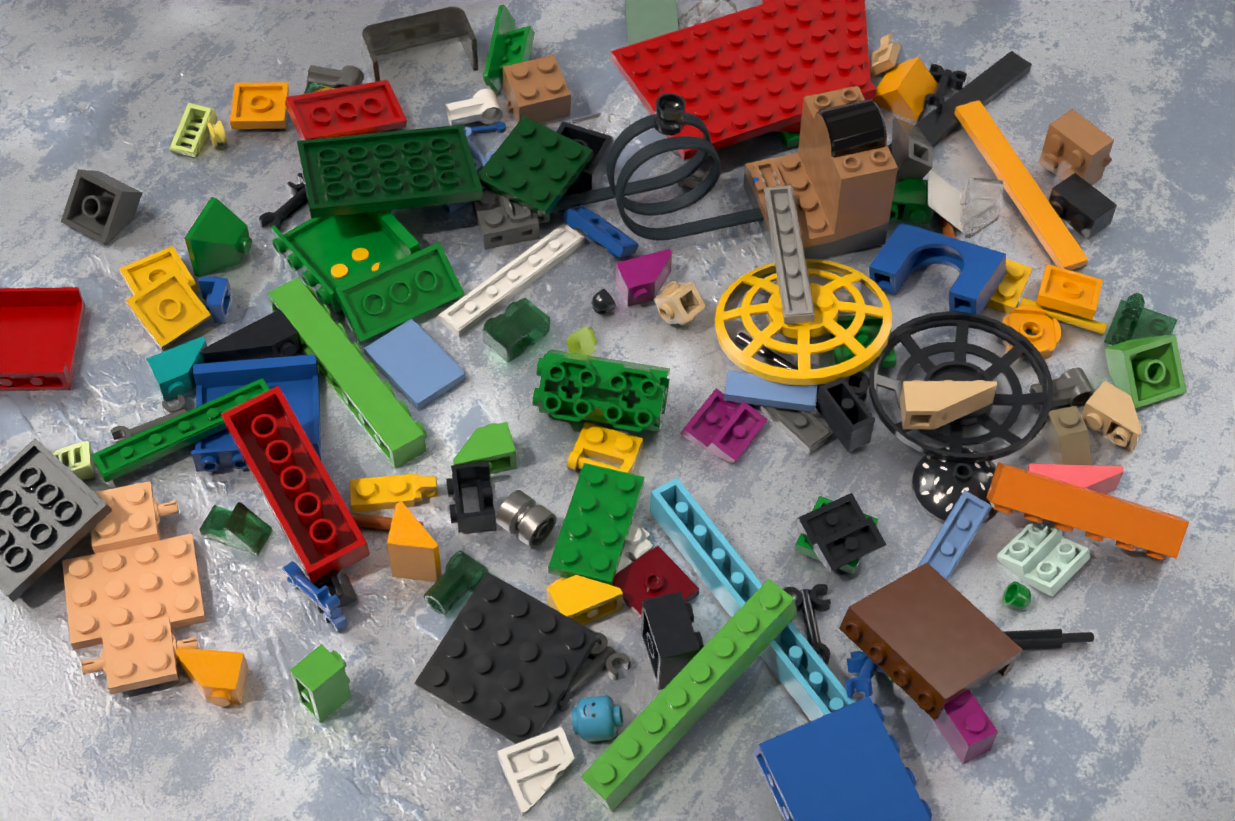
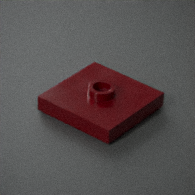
(653, 577)

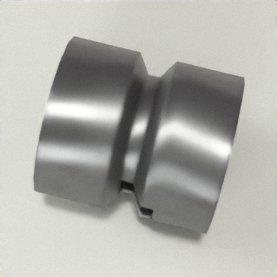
(522, 516)

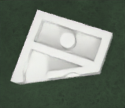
(535, 766)

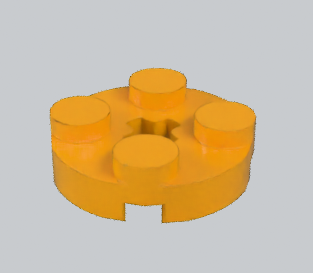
(1034, 318)

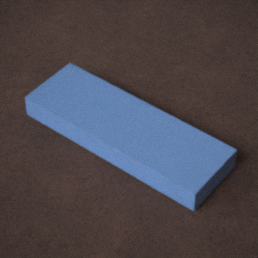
(758, 391)
(956, 534)

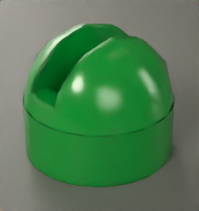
(1017, 596)

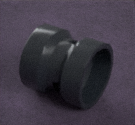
(669, 114)

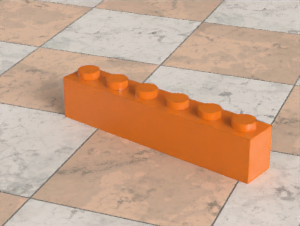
(1087, 510)

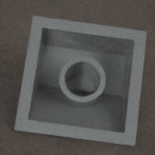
(100, 205)

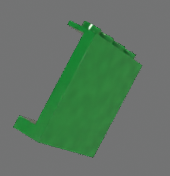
(331, 240)

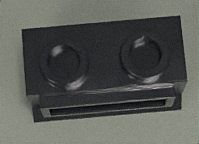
(472, 476)

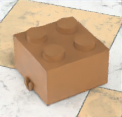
(536, 90)
(1077, 148)

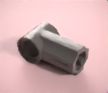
(335, 78)
(1069, 388)

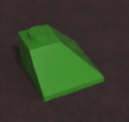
(1147, 368)

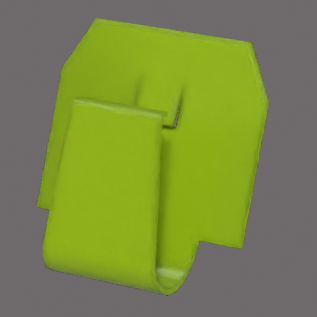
(582, 341)

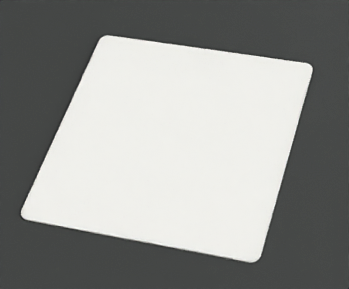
(944, 199)

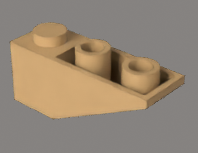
(940, 402)

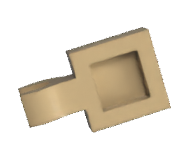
(885, 57)

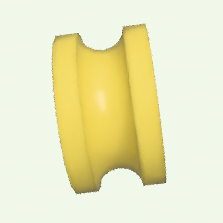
(217, 133)

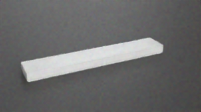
(511, 279)

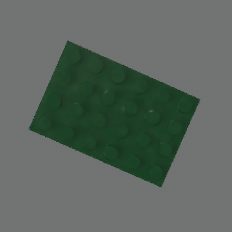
(388, 171)

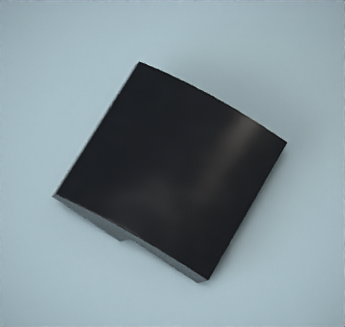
(840, 532)

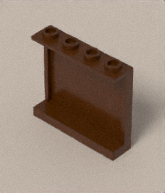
(929, 638)

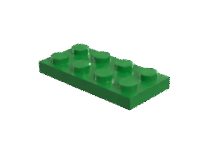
(398, 292)
(596, 524)

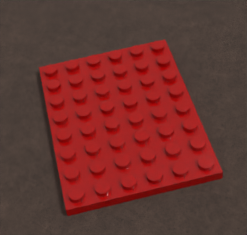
(742, 70)

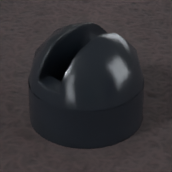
(603, 302)

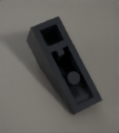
(265, 338)

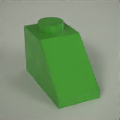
(489, 444)

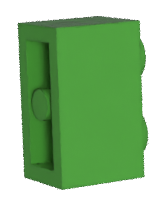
(321, 682)

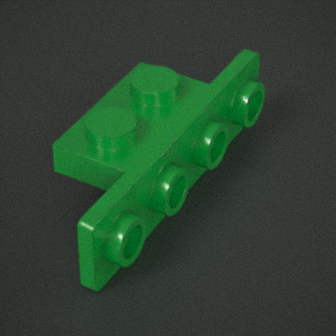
(506, 48)

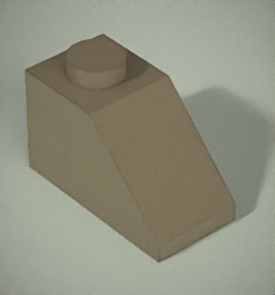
(1067, 437)

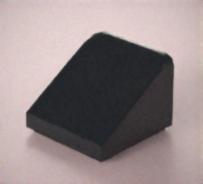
(339, 585)

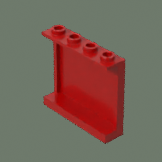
(39, 337)

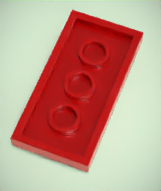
(346, 111)

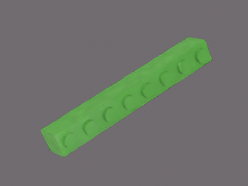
(350, 375)
(689, 695)

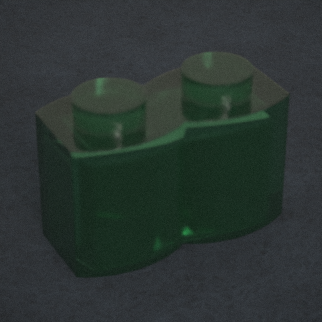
(515, 329)

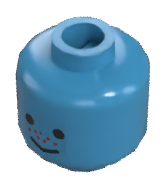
(596, 718)

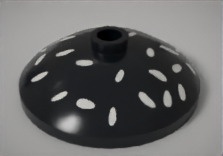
(939, 485)

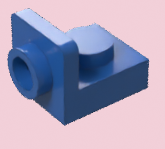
(217, 296)

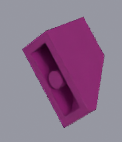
(643, 276)

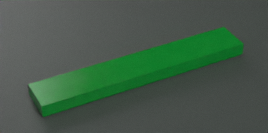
(172, 434)

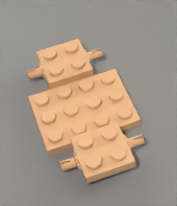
(133, 592)

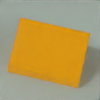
(905, 88)
(411, 548)

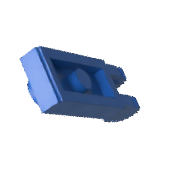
(600, 231)

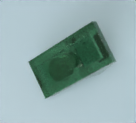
(236, 528)

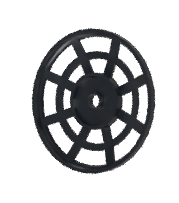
(963, 371)

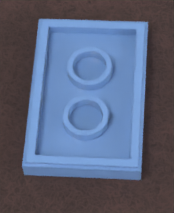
(414, 364)

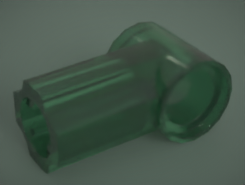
(460, 576)

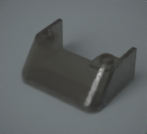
(414, 32)

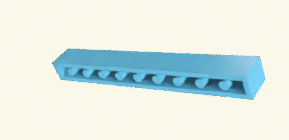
(733, 585)

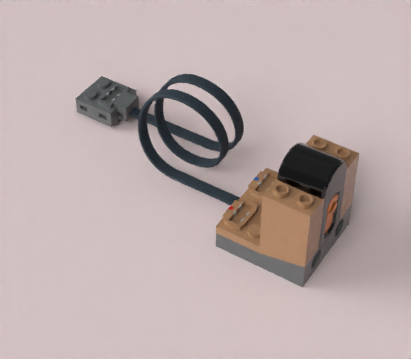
(838, 180)

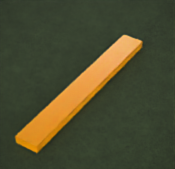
(1021, 186)

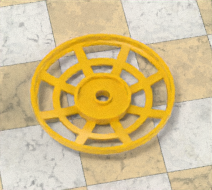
(826, 316)

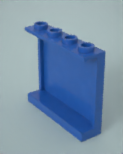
(293, 374)
(841, 770)

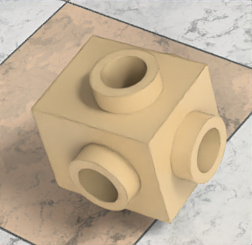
(679, 303)

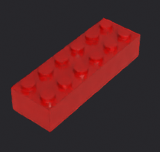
(295, 484)

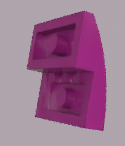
(723, 427)

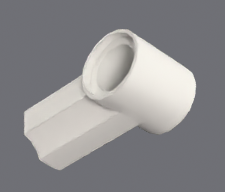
(481, 107)

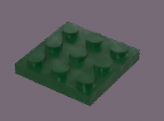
(535, 166)

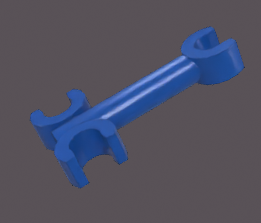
(321, 597)
(866, 668)

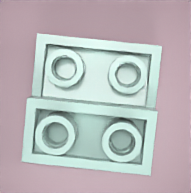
(1043, 557)

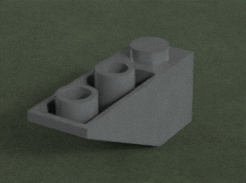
(910, 151)

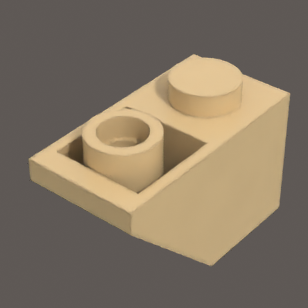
(1113, 415)

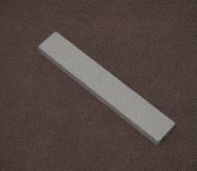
(788, 255)

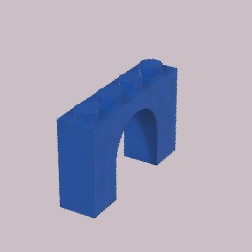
(914, 247)

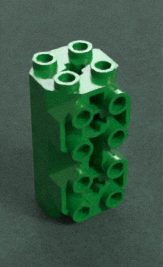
(601, 390)

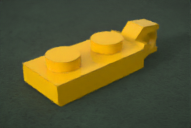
(387, 491)

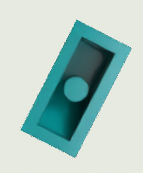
(174, 368)

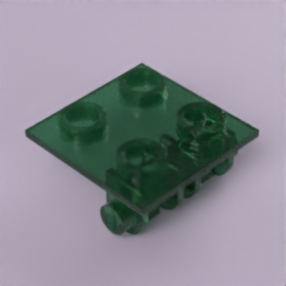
(1137, 322)

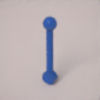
(499, 127)

